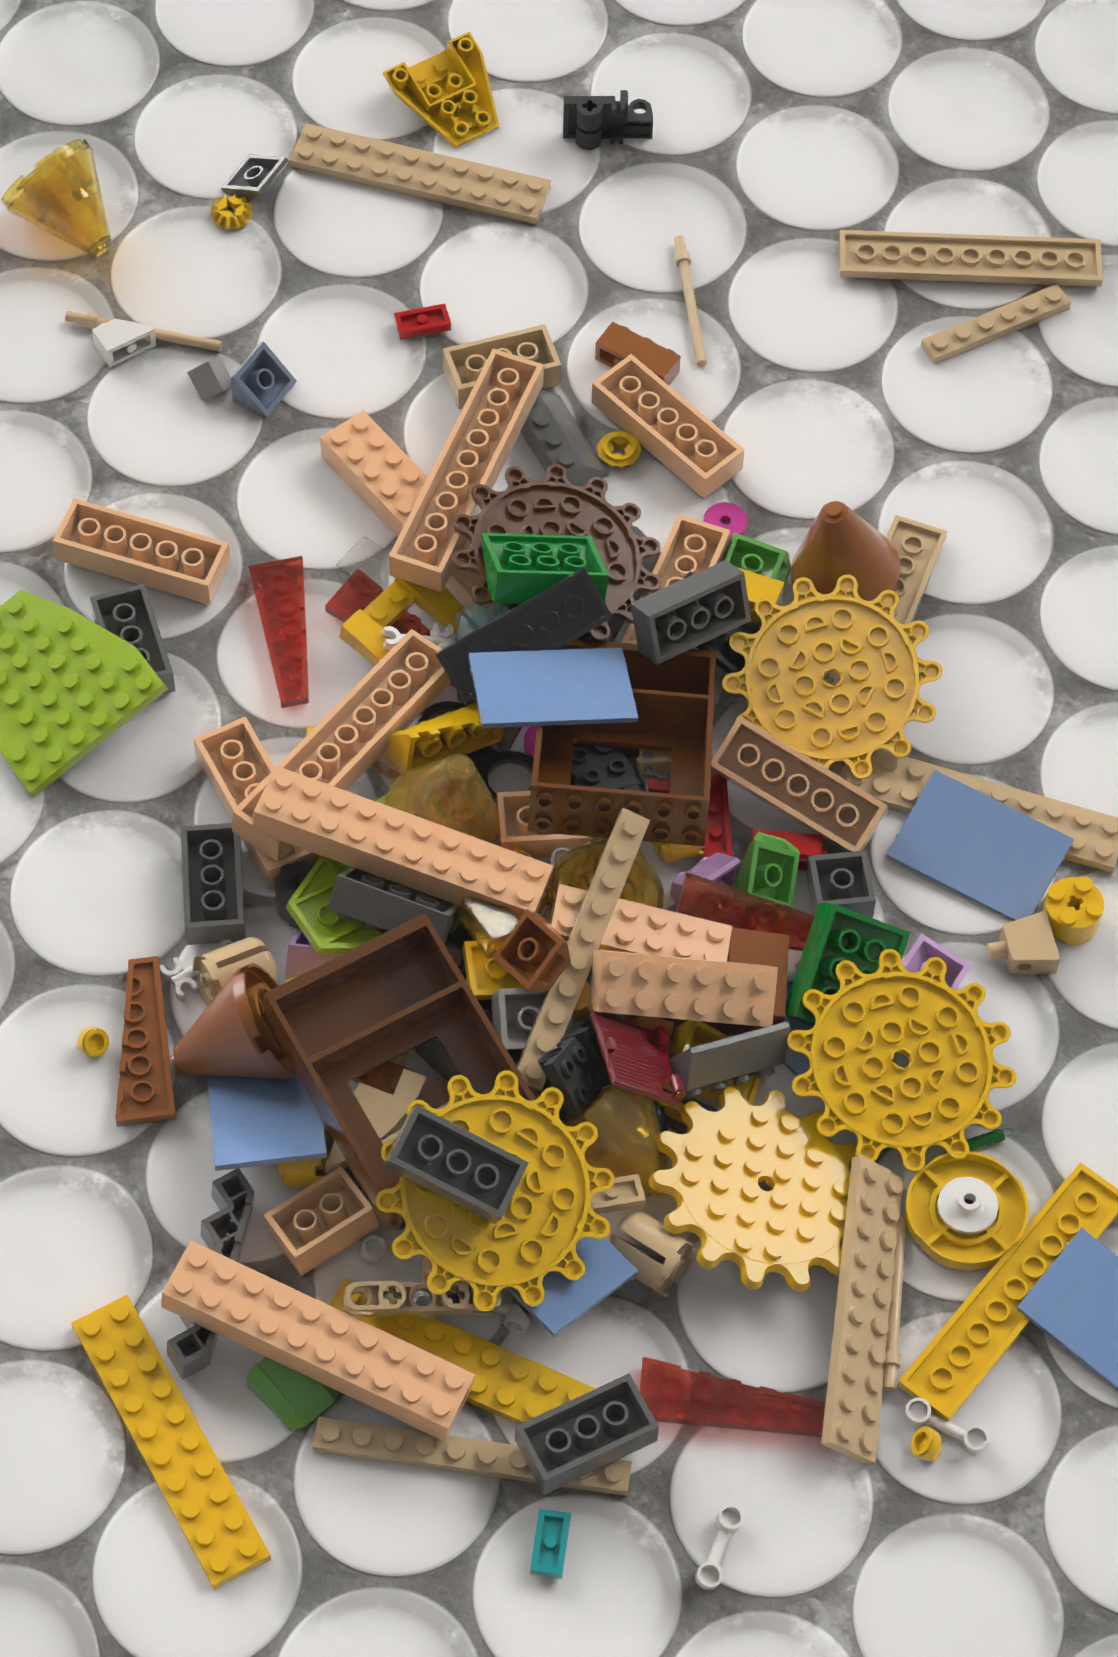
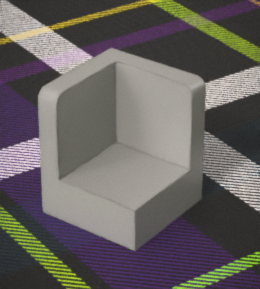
(210, 378)

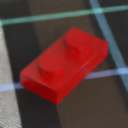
(422, 321)

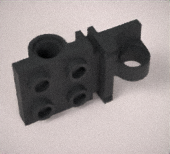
(601, 117)
(604, 768)
(576, 1069)

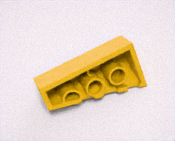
(441, 737)

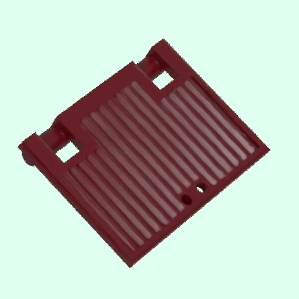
(636, 1063)

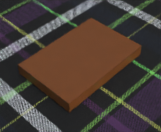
(763, 949)

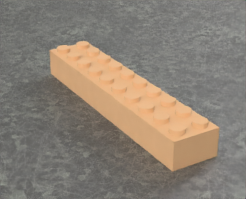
(469, 458)
(384, 481)
(357, 728)
(397, 844)
(317, 1340)

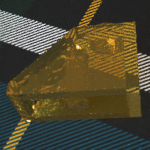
(486, 923)

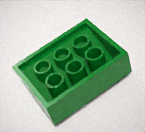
(530, 563)
(835, 937)

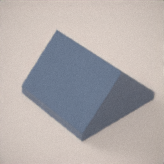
(261, 381)

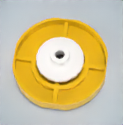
(966, 1210)

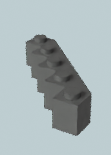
(224, 1234)

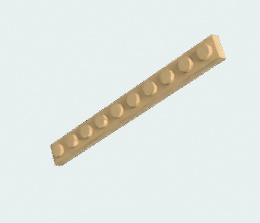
(584, 938)
(454, 1454)

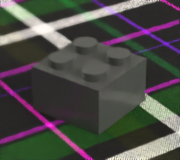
(842, 881)

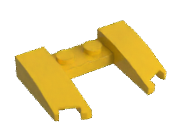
(365, 627)

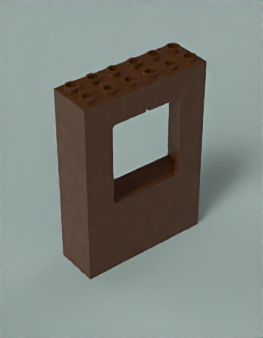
(673, 716)
(366, 1013)

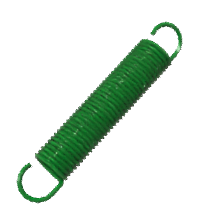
(986, 1139)

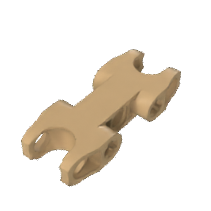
(379, 1305)

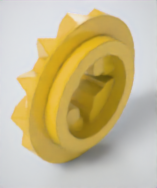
(225, 219)
(619, 440)

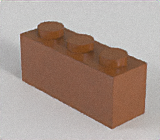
(620, 342)

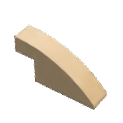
(383, 1110)

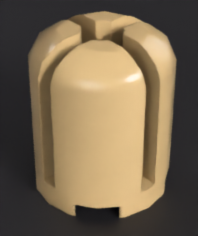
(220, 964)
(655, 1236)

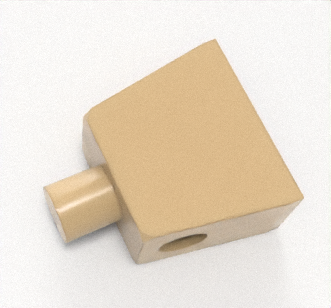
(1027, 946)

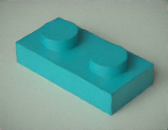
(550, 1543)

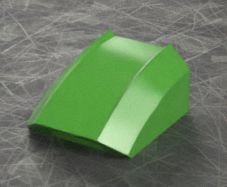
(759, 558)
(769, 869)
(289, 1394)

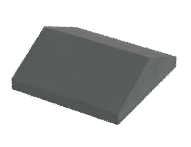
(253, 176)

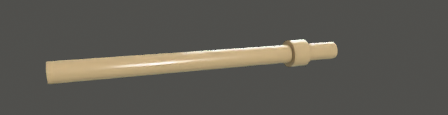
(683, 260)
(93, 320)
(893, 1358)

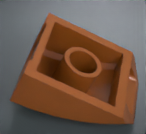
(534, 953)

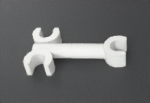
(437, 637)
(183, 978)

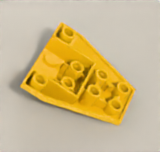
(449, 91)

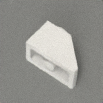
(122, 340)

